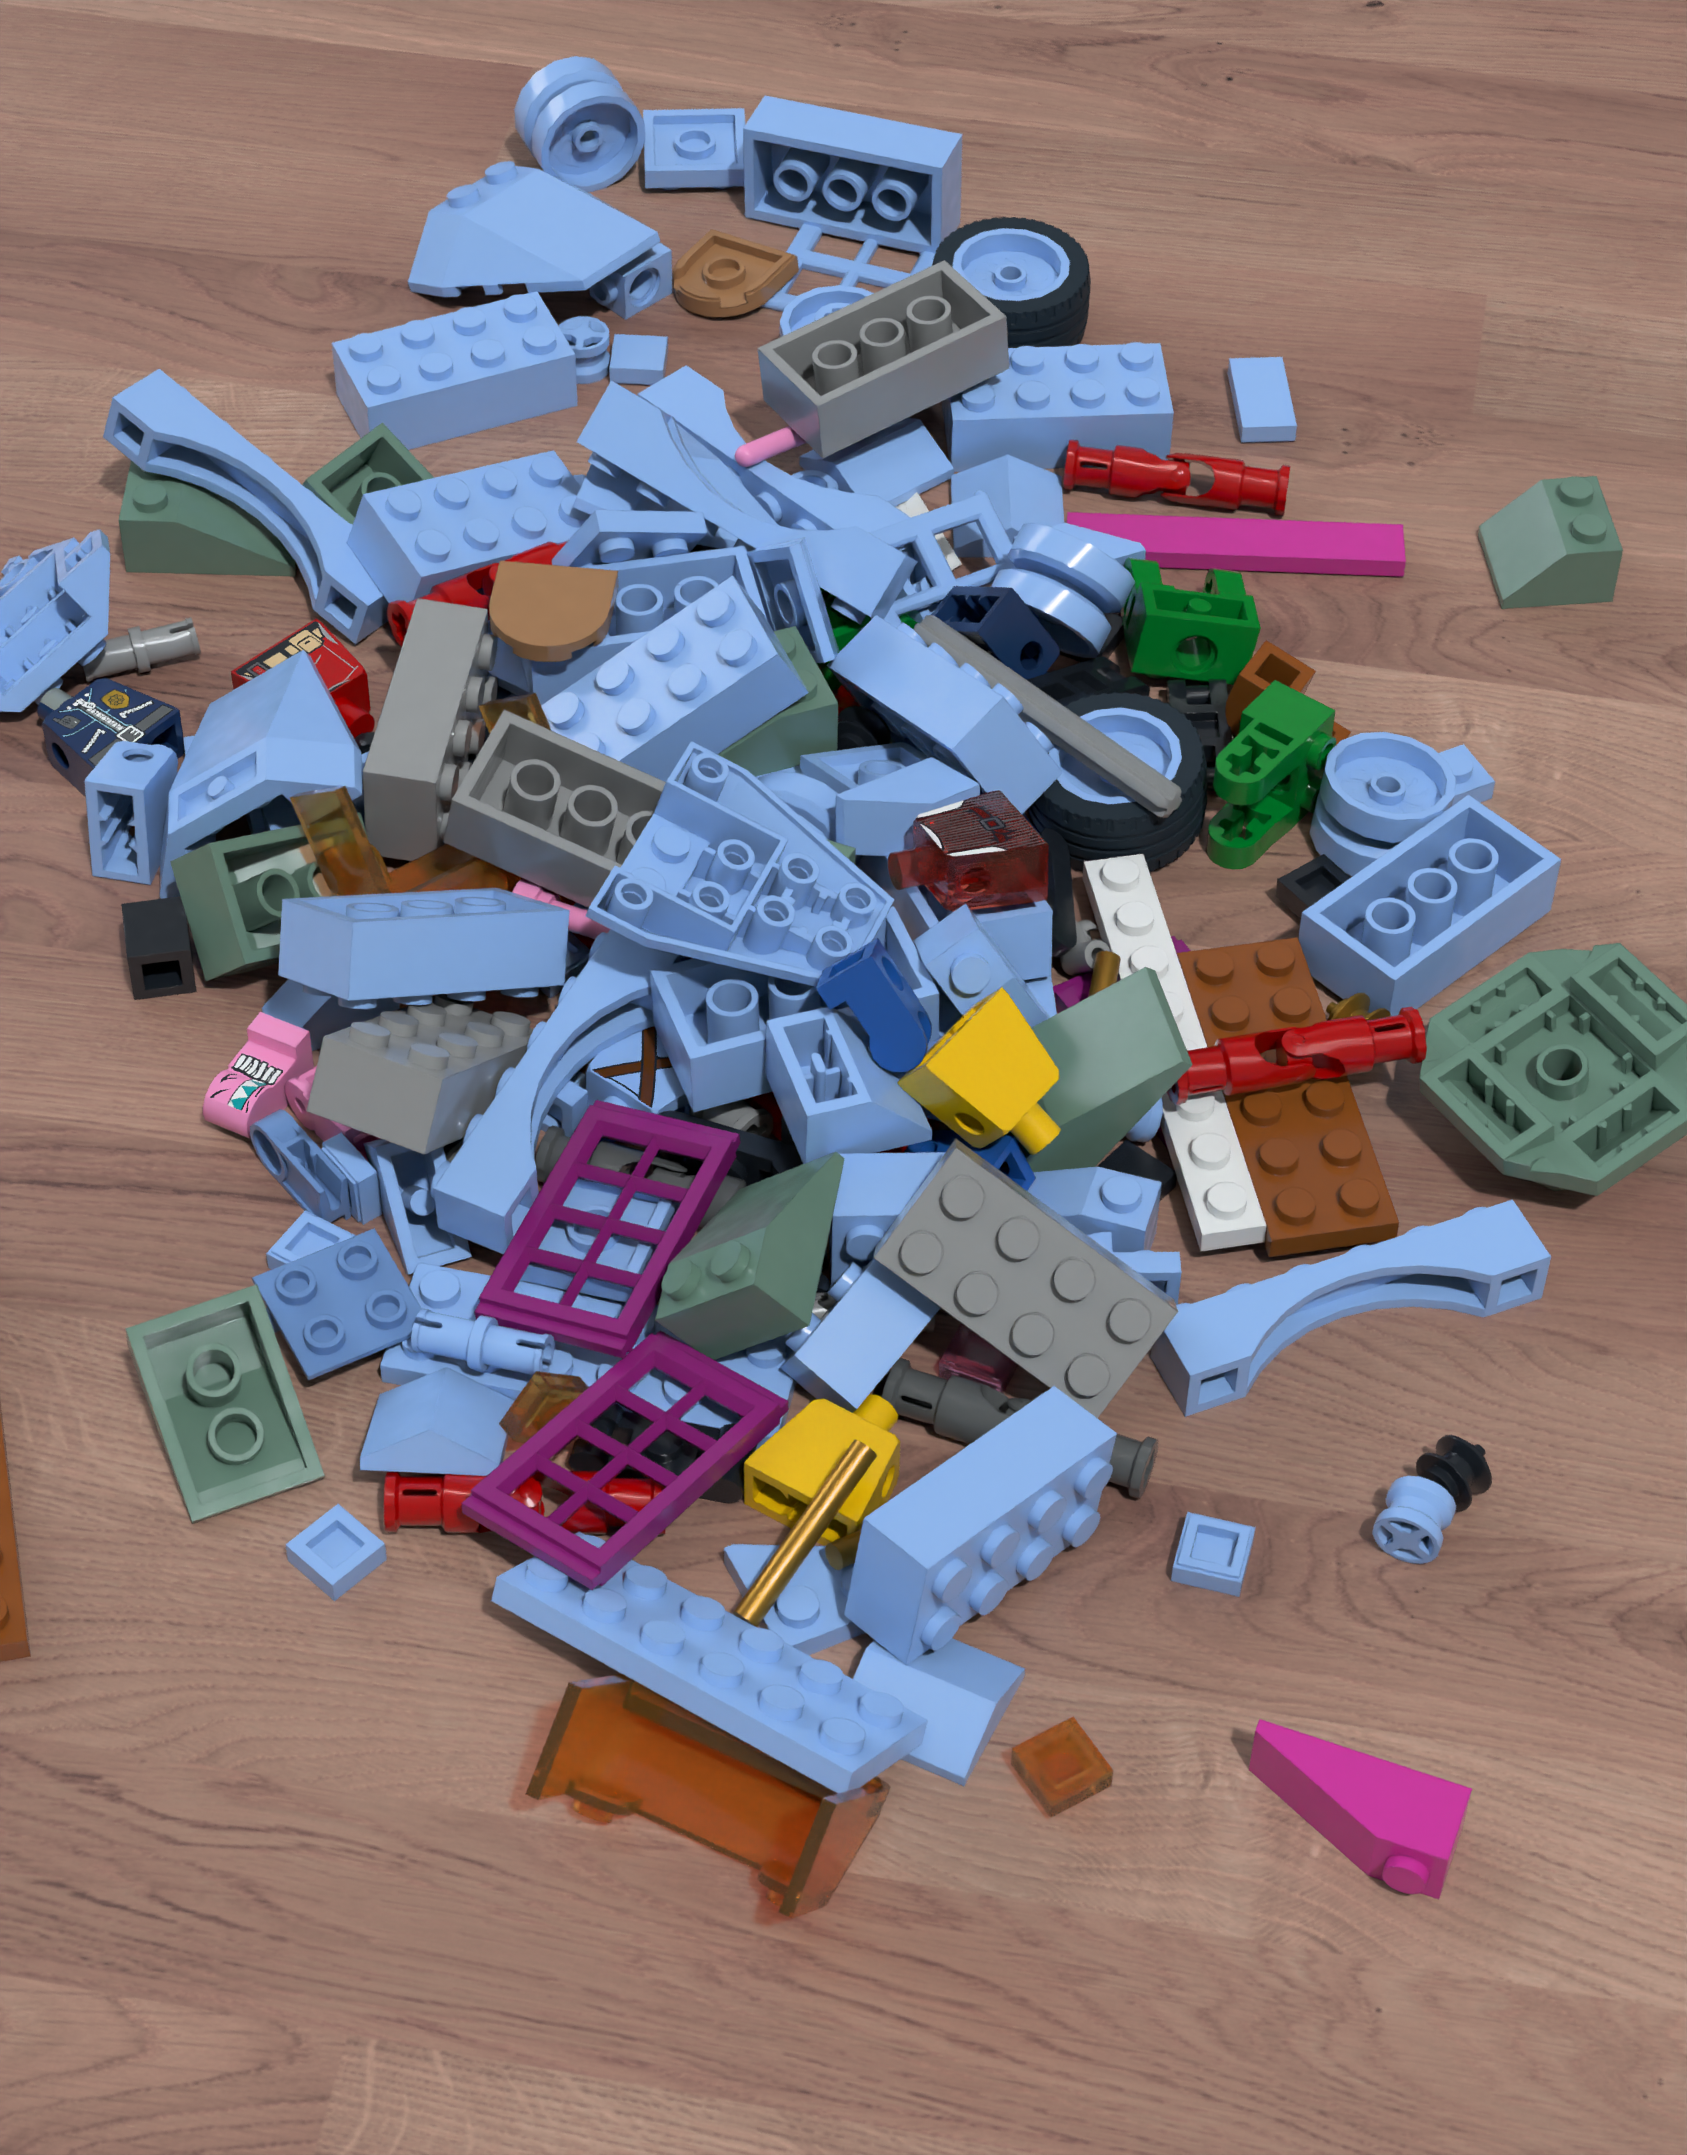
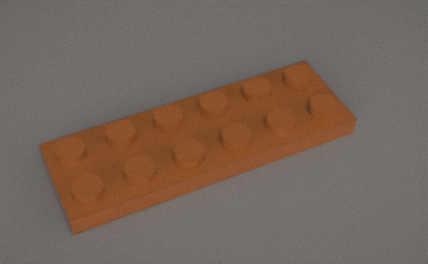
(1299, 1139)

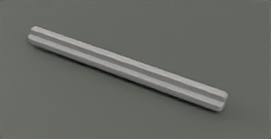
(1061, 724)

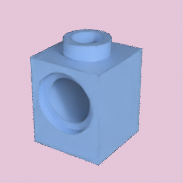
(637, 283)

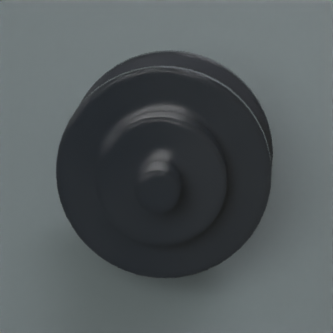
(861, 728)
(1457, 1468)

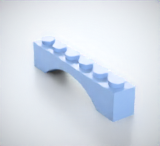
(181, 438)
(647, 444)
(787, 499)
(494, 1172)
(1462, 1265)

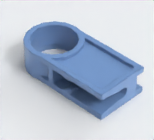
(301, 1166)

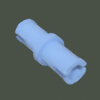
(482, 1342)

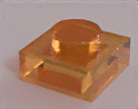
(539, 1403)
(1061, 1767)

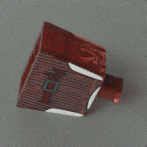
(974, 855)

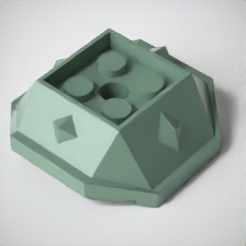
(1575, 1019)

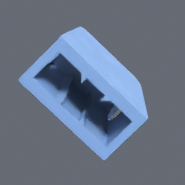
(127, 791)

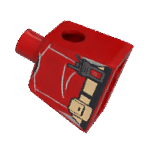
(337, 666)

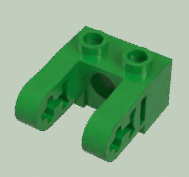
(1162, 618)
(1269, 774)

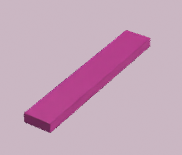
(1258, 543)

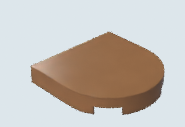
(730, 275)
(551, 608)

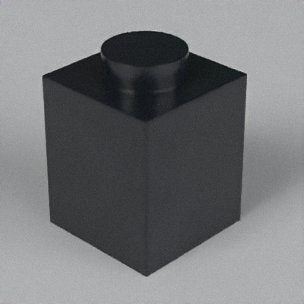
(158, 948)

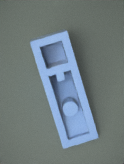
(973, 966)
(1103, 1202)

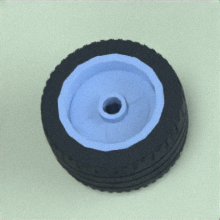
(1028, 273)
(1101, 818)

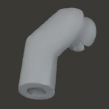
(1083, 954)

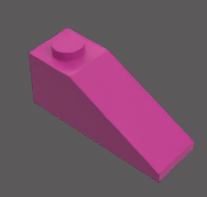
(1374, 1811)

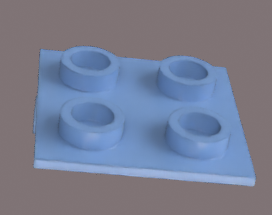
(339, 1303)

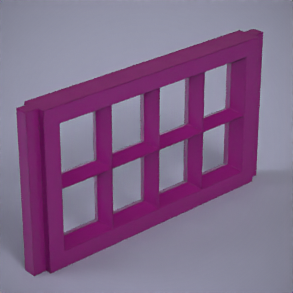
(577, 1326)
(593, 1566)

